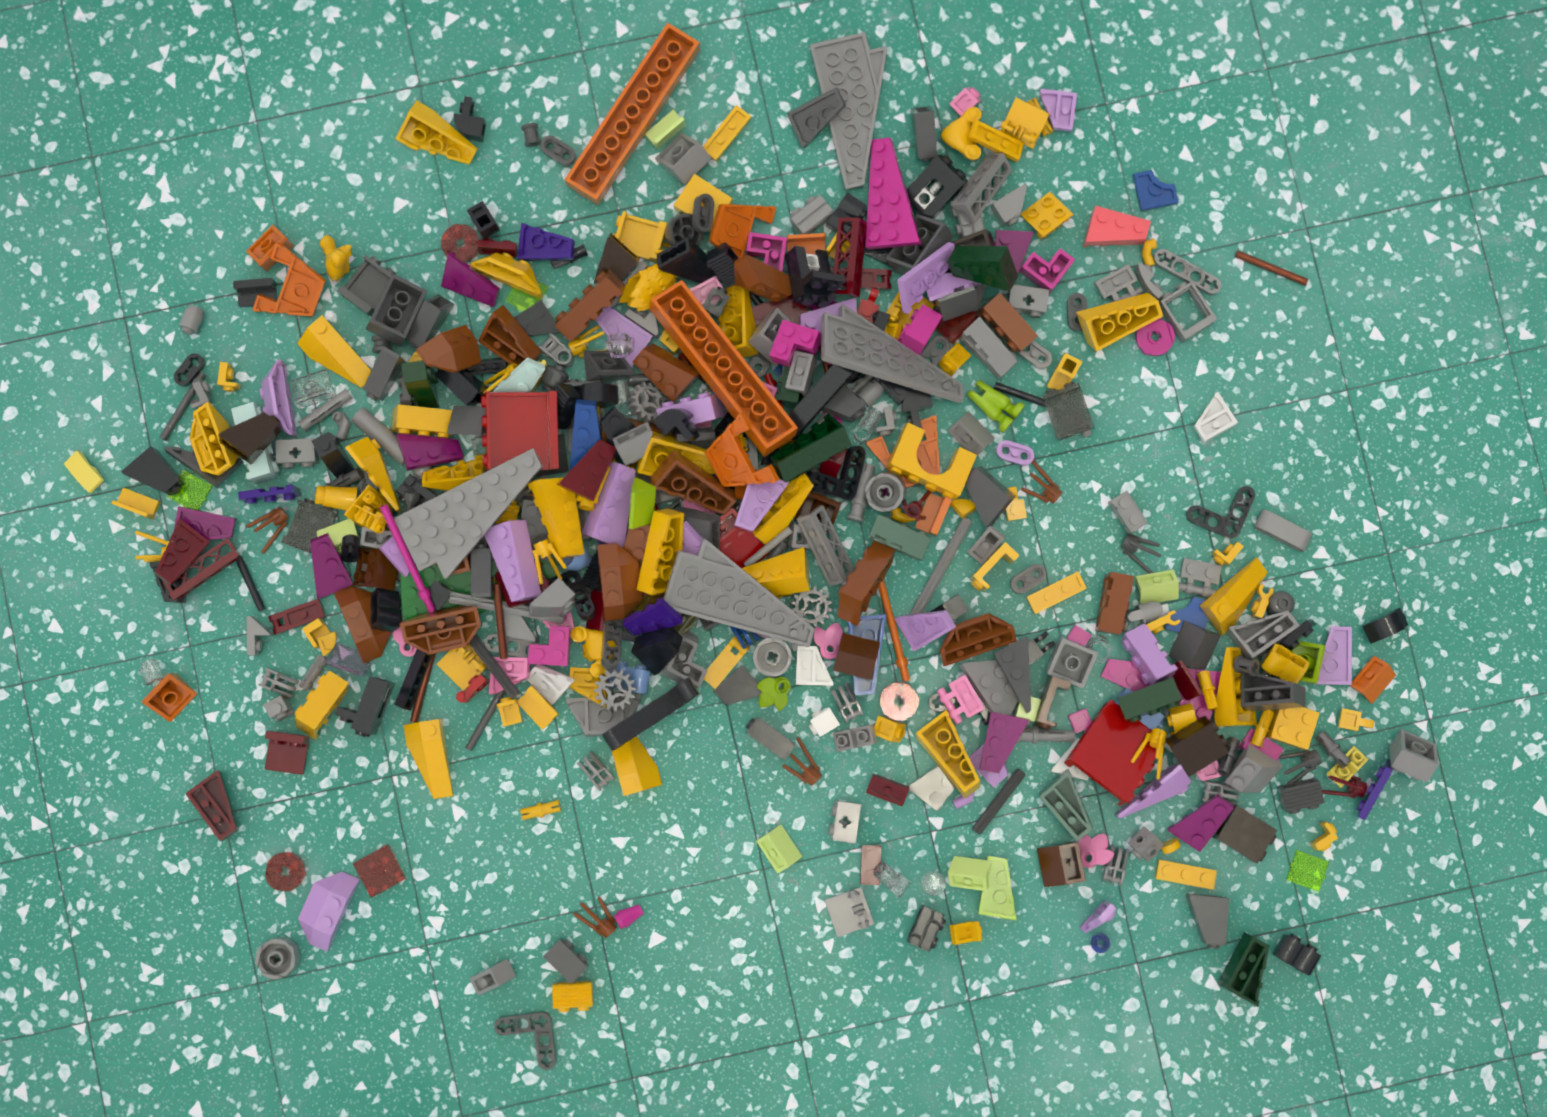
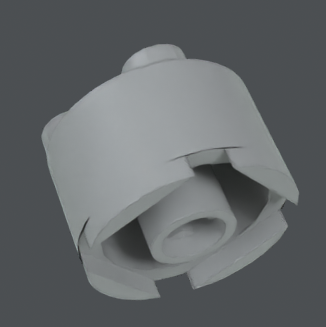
(891, 501)
(762, 652)
(269, 965)

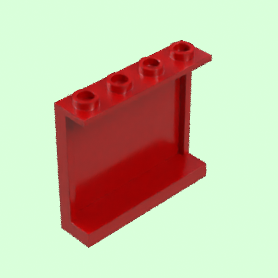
(517, 424)
(1107, 752)

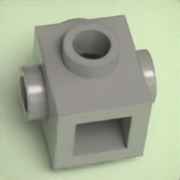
(1145, 844)

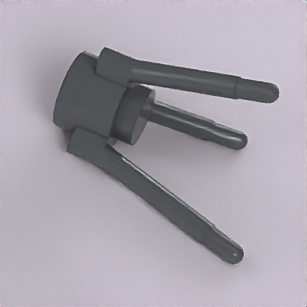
(1132, 543)
(1309, 761)

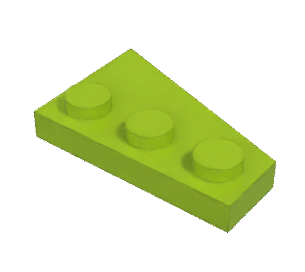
(999, 898)

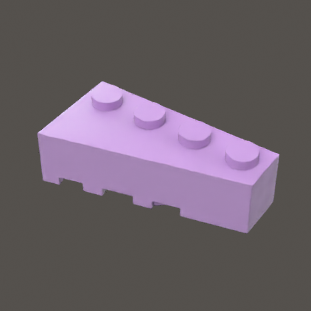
(611, 514)
(514, 559)

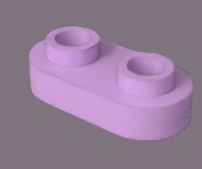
(1015, 451)

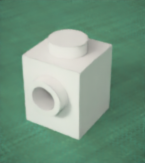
(823, 722)

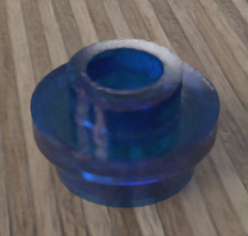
(1100, 936)

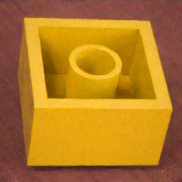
(1293, 726)

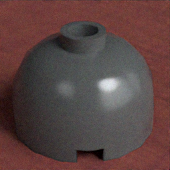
(681, 227)

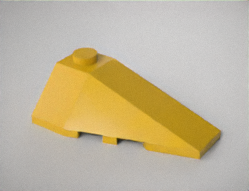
(738, 320)
(329, 349)
(371, 460)
(783, 509)
(1231, 600)
(429, 752)
(635, 767)

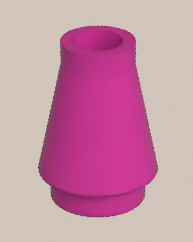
(627, 916)

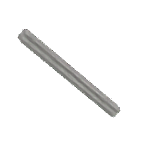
(941, 566)
(488, 604)

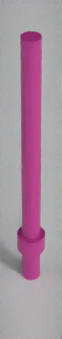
(424, 592)

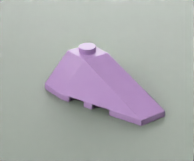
(948, 285)
(1171, 782)

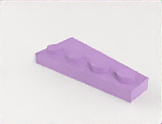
(923, 276)

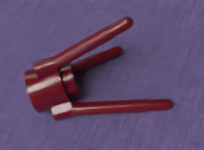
(915, 508)
(1354, 786)

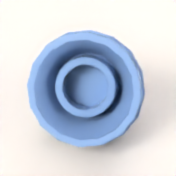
(578, 562)

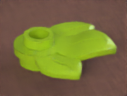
(771, 694)

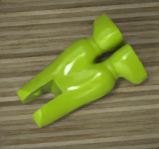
(993, 403)

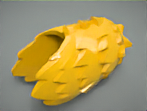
(645, 286)

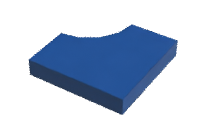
(1152, 192)
(1191, 613)

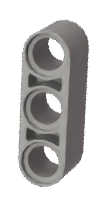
(1283, 530)

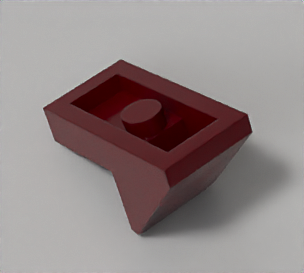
(832, 465)

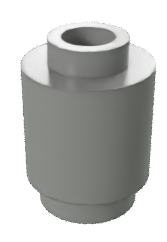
(191, 319)
(870, 392)

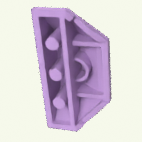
(277, 397)
(326, 908)

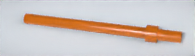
(901, 661)

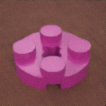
(1163, 343)

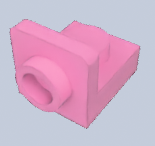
(965, 99)

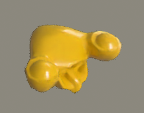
(957, 134)
(335, 258)
(592, 648)

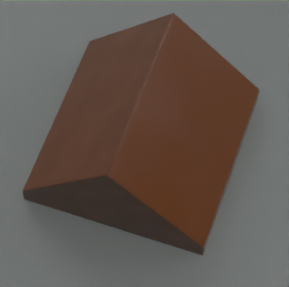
(814, 500)
(856, 656)

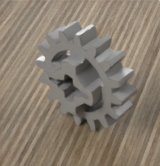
(645, 401)
(816, 614)
(620, 678)

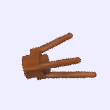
(1051, 491)
(277, 517)
(811, 774)
(604, 926)

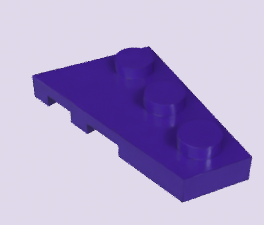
(542, 245)
(274, 493)
(653, 618)
(1374, 790)

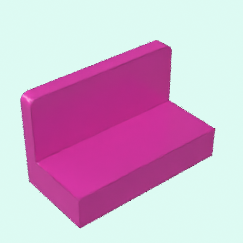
(1268, 747)

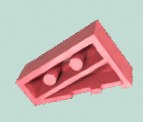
(1115, 228)

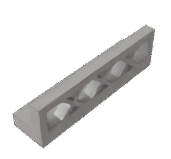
(980, 181)
(824, 548)

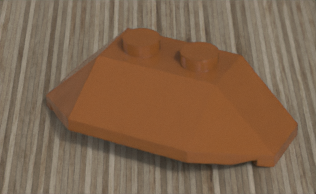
(761, 279)
(451, 350)
(618, 581)
(357, 611)
(442, 629)
(975, 638)

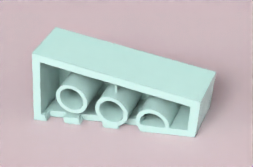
(264, 467)

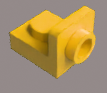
(954, 359)
(226, 374)
(1230, 553)
(889, 729)

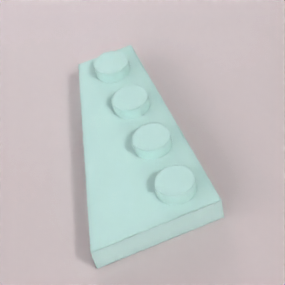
(521, 378)

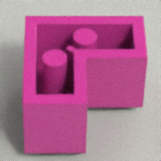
(768, 247)
(1047, 274)
(921, 329)
(793, 338)
(556, 652)

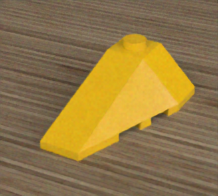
(430, 132)
(661, 446)
(450, 477)
(1229, 695)

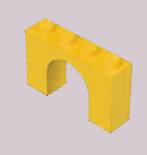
(904, 462)

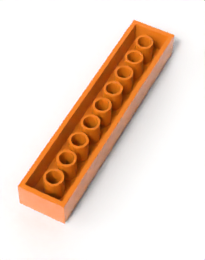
(632, 114)
(722, 367)

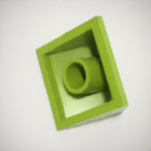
(641, 503)
(1314, 655)

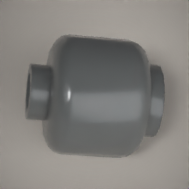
(554, 376)
(1280, 602)

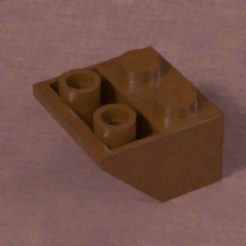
(374, 570)
(1061, 864)

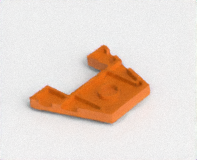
(735, 222)
(300, 288)
(926, 453)
(731, 460)

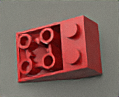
(737, 542)

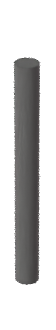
(180, 410)
(484, 721)

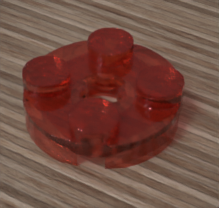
(459, 232)
(907, 694)
(274, 869)

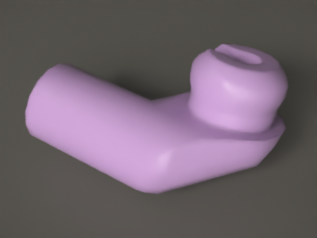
(961, 801)

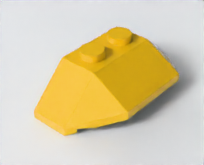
(509, 272)
(204, 438)

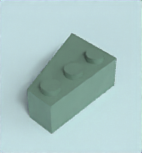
(899, 537)
(1066, 804)

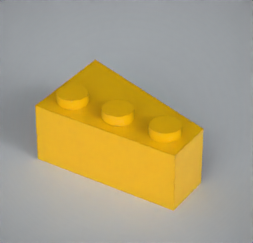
(320, 704)

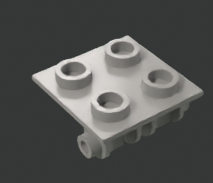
(849, 912)

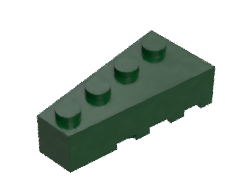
(811, 448)

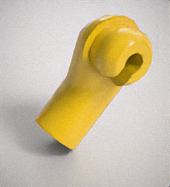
(1146, 252)
(900, 517)

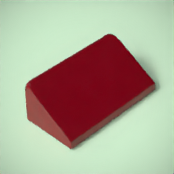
(598, 621)
(1185, 682)

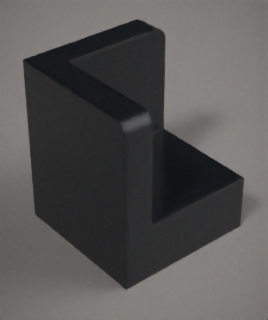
(439, 594)

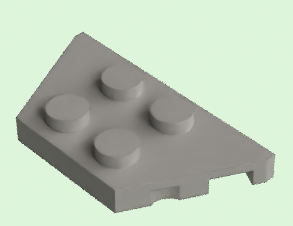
(991, 685)
(597, 719)

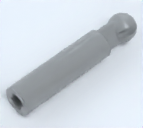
(386, 438)

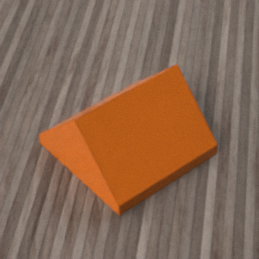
(263, 247)
(169, 696)

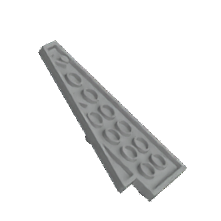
(858, 76)
(865, 348)
(456, 521)
(722, 592)

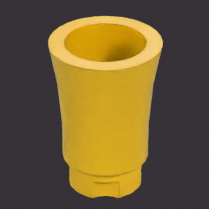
(335, 497)

